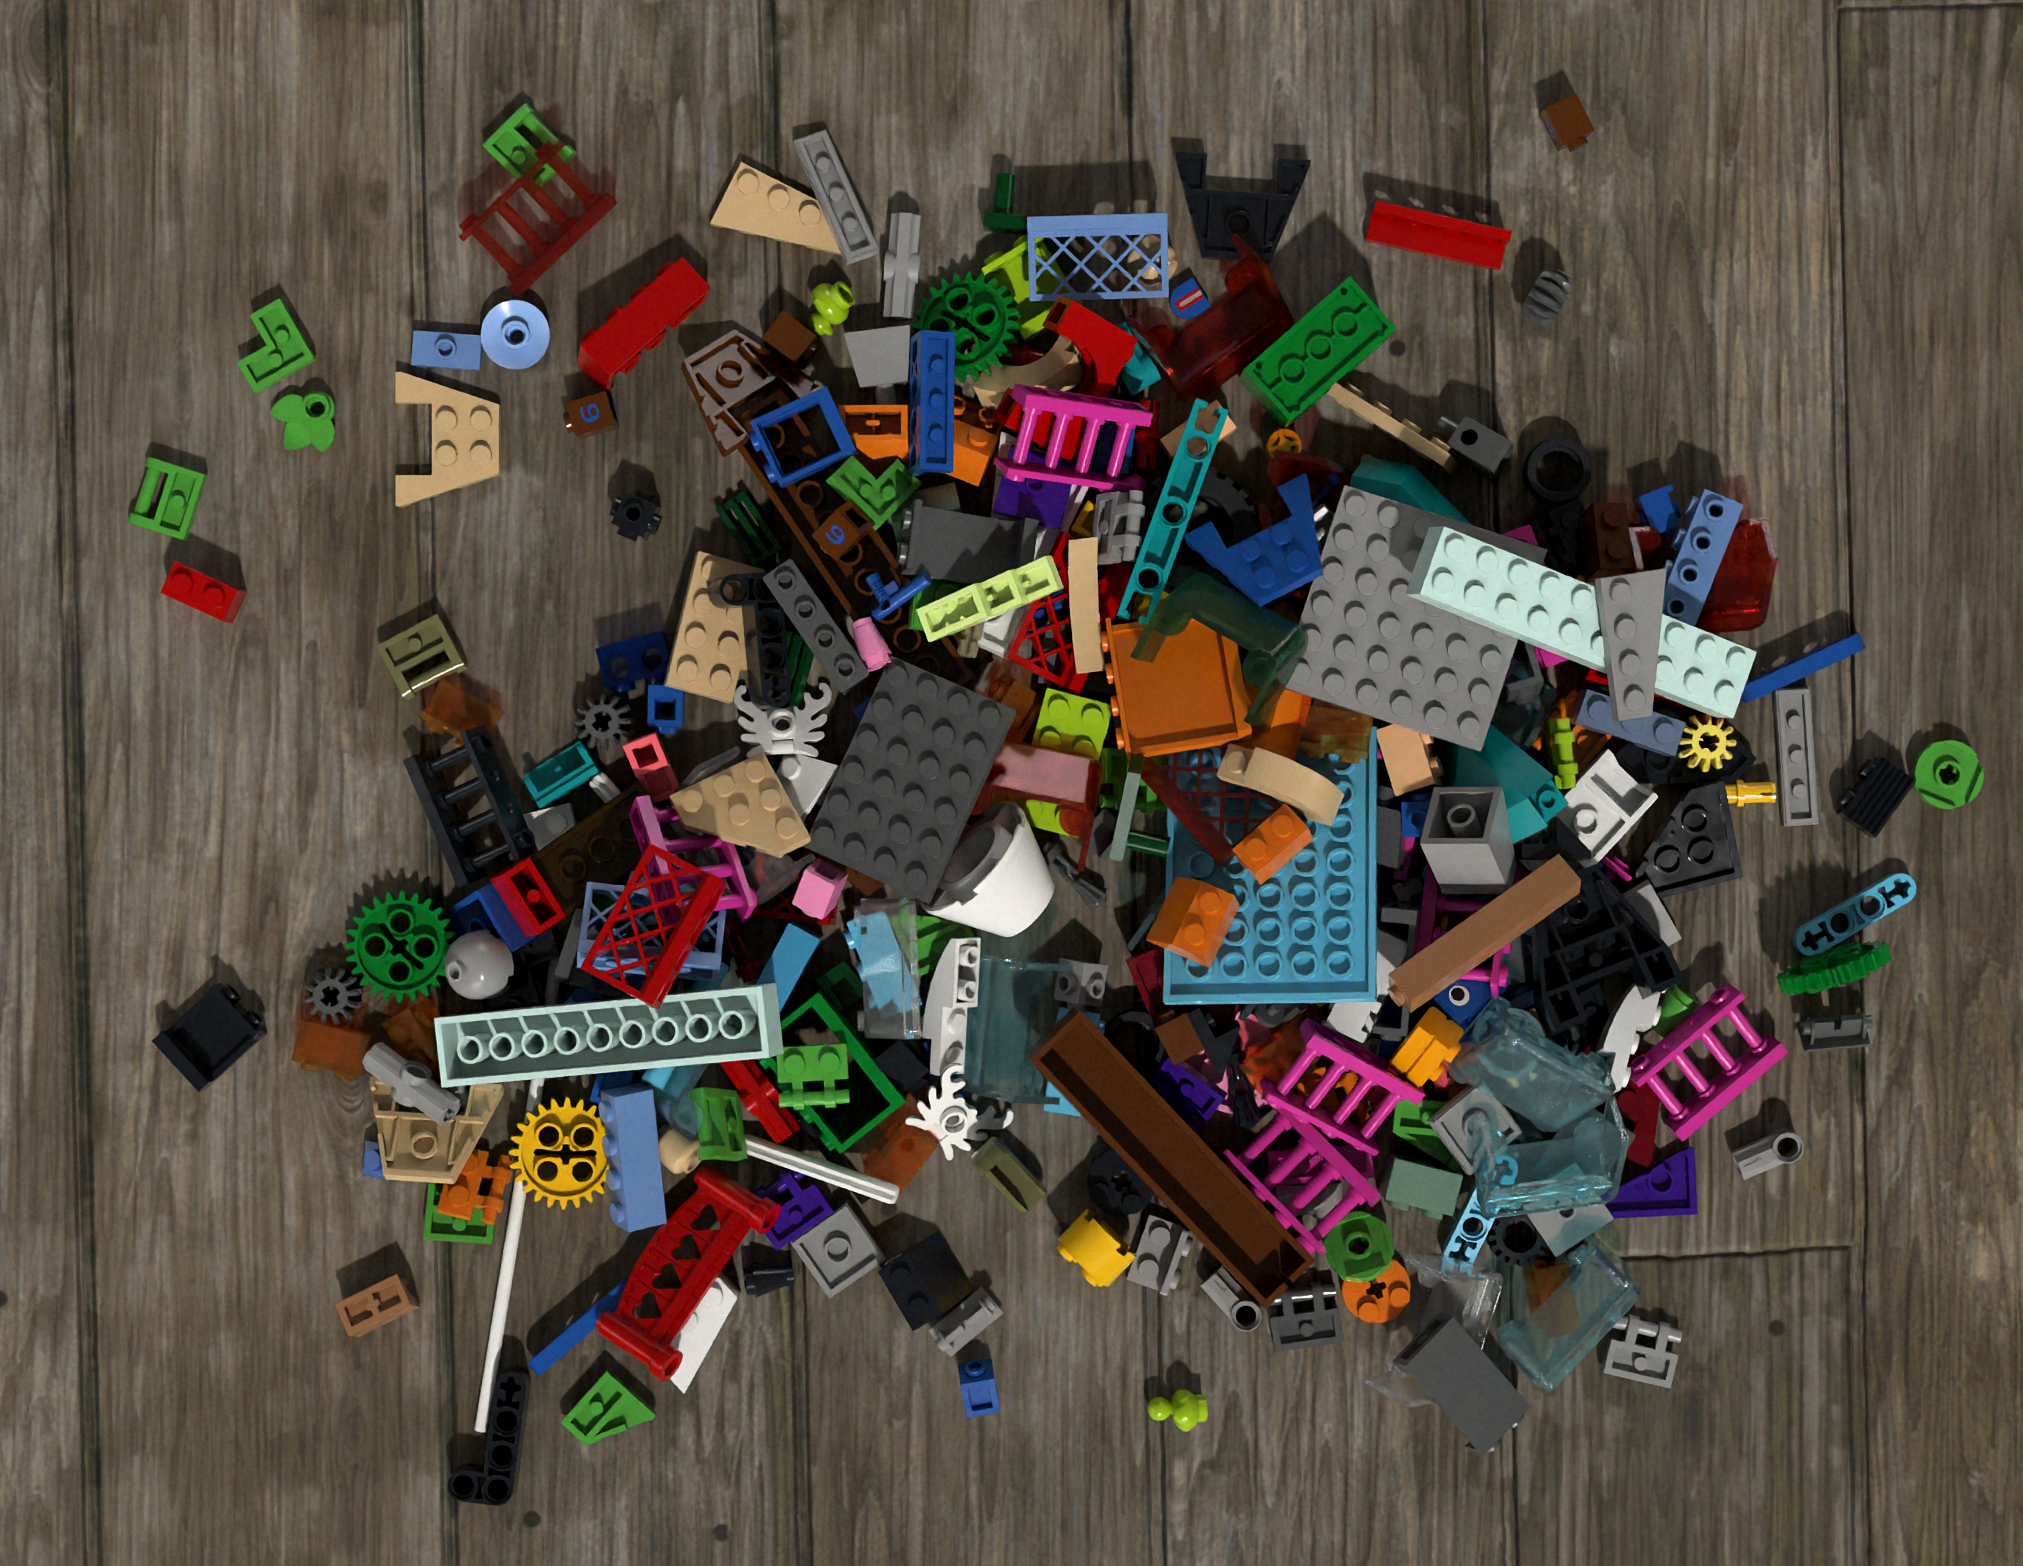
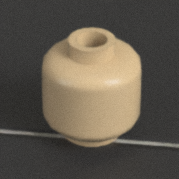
(1149, 246)
(676, 1151)

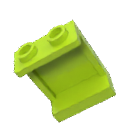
(1013, 272)

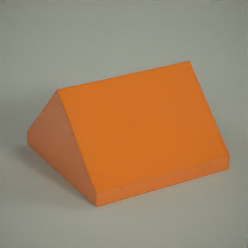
(1283, 726)

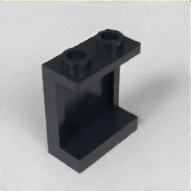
(211, 1036)

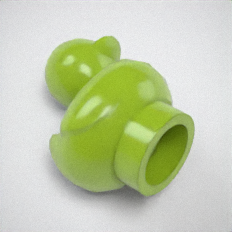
(832, 306)
(1184, 1408)

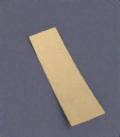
(1085, 605)

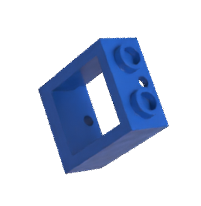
(760, 440)

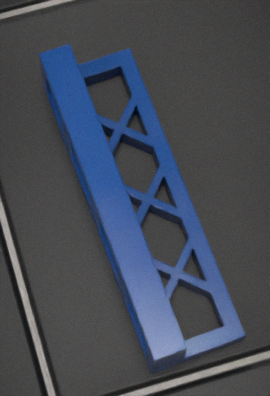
(931, 402)

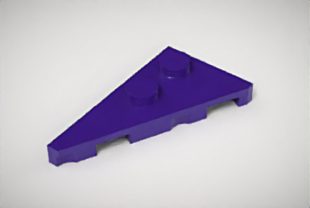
(1659, 1191)

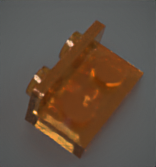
(1020, 698)

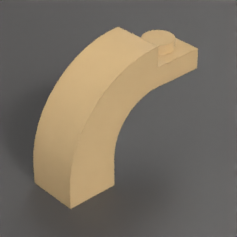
(1056, 370)
(1284, 779)

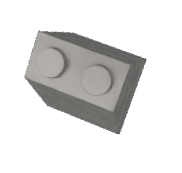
(1469, 840)

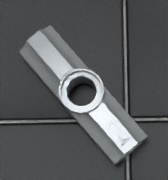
(902, 266)
(411, 1083)

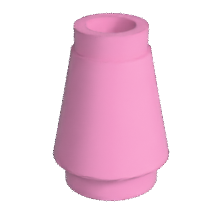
(870, 644)

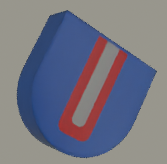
(1188, 300)

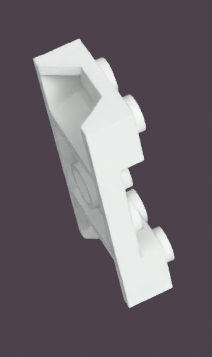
(1599, 809)

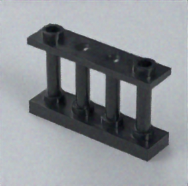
(444, 815)

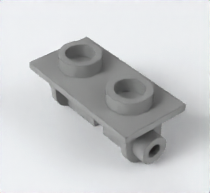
(965, 1322)

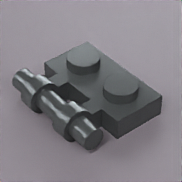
(1306, 1327)

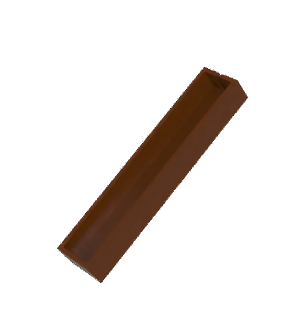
(1169, 1157)

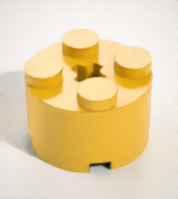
(1096, 1249)

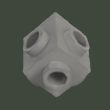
(1081, 986)

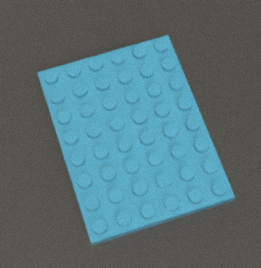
(1307, 926)

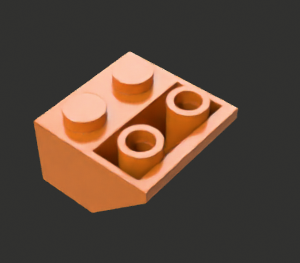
(878, 434)
(973, 440)

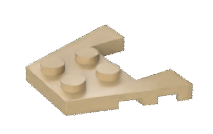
(463, 439)
(421, 1149)

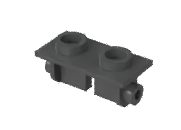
(1832, 1034)

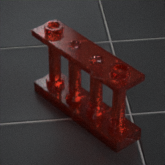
(569, 227)

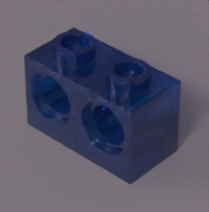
(634, 653)

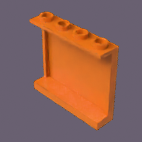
(1182, 699)

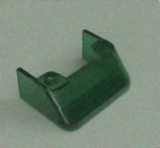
(1273, 640)

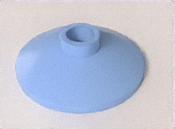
(500, 325)

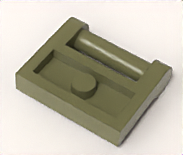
(417, 646)

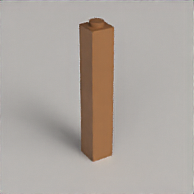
(1483, 933)

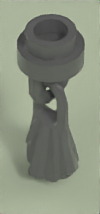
(1091, 892)

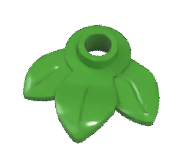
(303, 424)

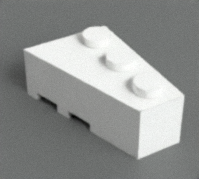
(1357, 1018)
(703, 1328)

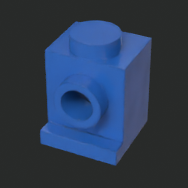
(1659, 511)
(659, 696)

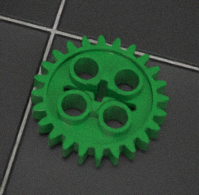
(984, 300)
(1834, 967)
(380, 968)

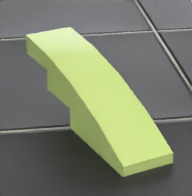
(990, 598)

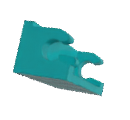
(561, 774)

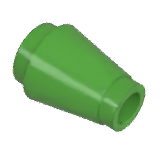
(1675, 1009)

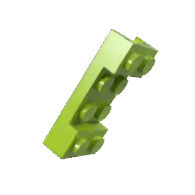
(1070, 725)

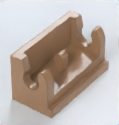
(376, 1306)

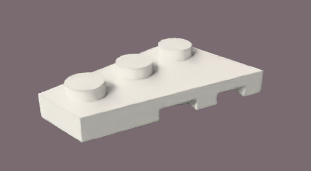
(804, 782)

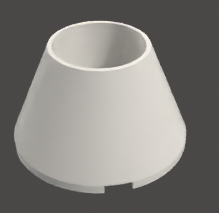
(995, 875)

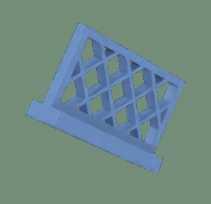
(1098, 225)
(698, 965)

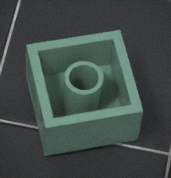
(1419, 1184)

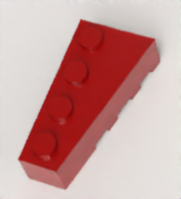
(641, 323)

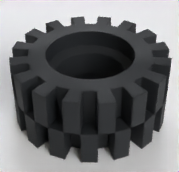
(1511, 1254)

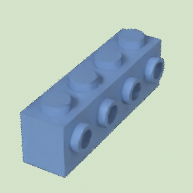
(1698, 554)
(632, 1157)

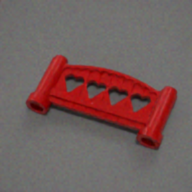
(652, 1338)

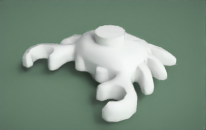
(783, 729)
(952, 1118)

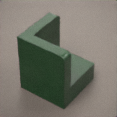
(841, 986)

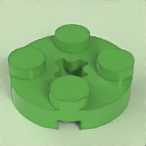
(1964, 765)
(1376, 1257)

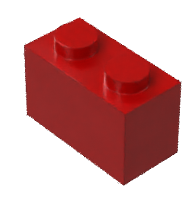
(203, 592)
(527, 897)

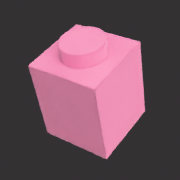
(819, 888)

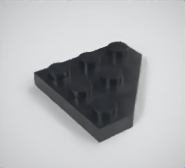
(1654, 768)
(1692, 844)

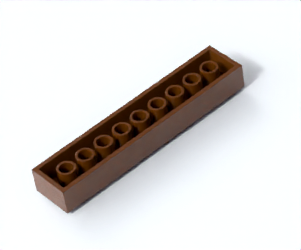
(806, 507)

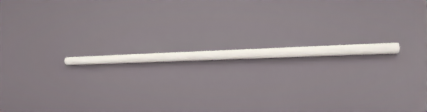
(510, 1248)

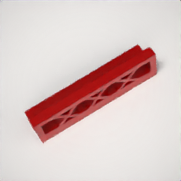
(1437, 235)

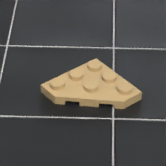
(743, 808)

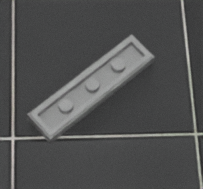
(836, 197)
(1795, 756)

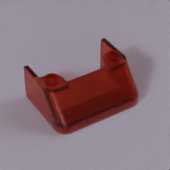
(1225, 335)
(1048, 777)

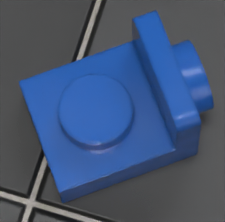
(978, 1388)

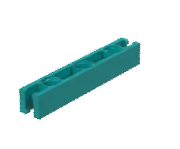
(1180, 489)

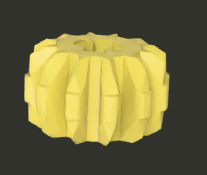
(1704, 755)

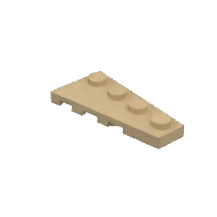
(773, 210)
(1408, 432)

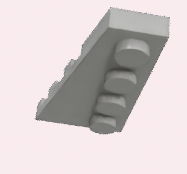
(1631, 631)

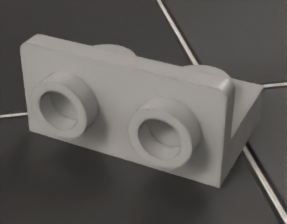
(1159, 1254)

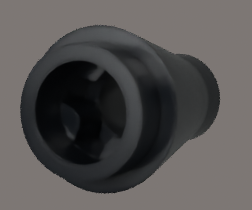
(765, 1278)

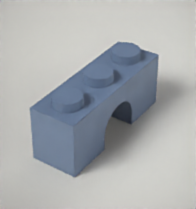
(1653, 733)

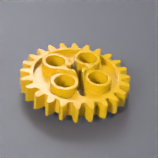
(562, 1184)

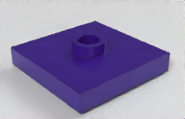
(1034, 497)

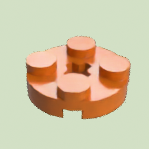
(1384, 1307)

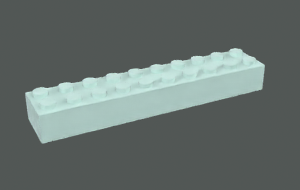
(1564, 618)
(609, 1036)

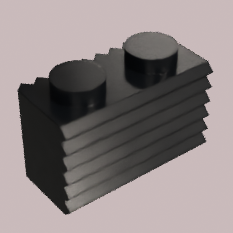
(1874, 796)

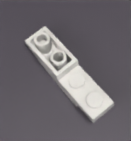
(949, 996)
(1619, 1033)

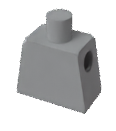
(881, 360)

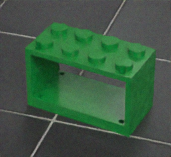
(1316, 353)
(862, 1055)

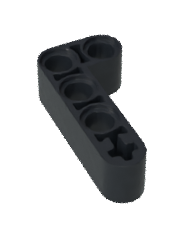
(756, 639)
(499, 1434)

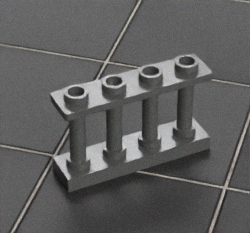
(817, 627)

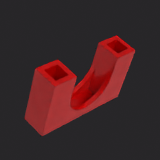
(1103, 353)

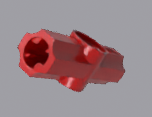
(761, 1098)

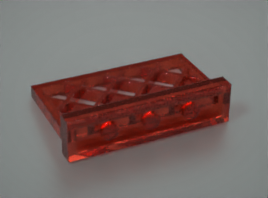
(1190, 814)

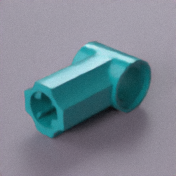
(1139, 370)

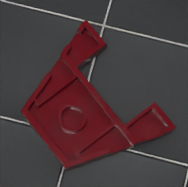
(1638, 1105)

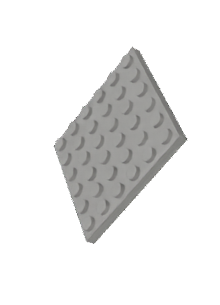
(1391, 651)

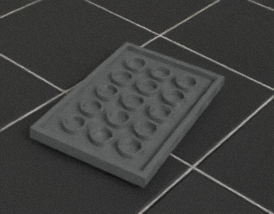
(910, 779)

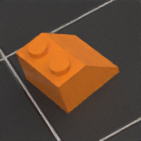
(1194, 920)

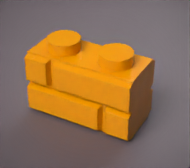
(1426, 1047)

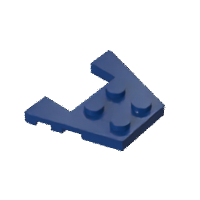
(1272, 559)

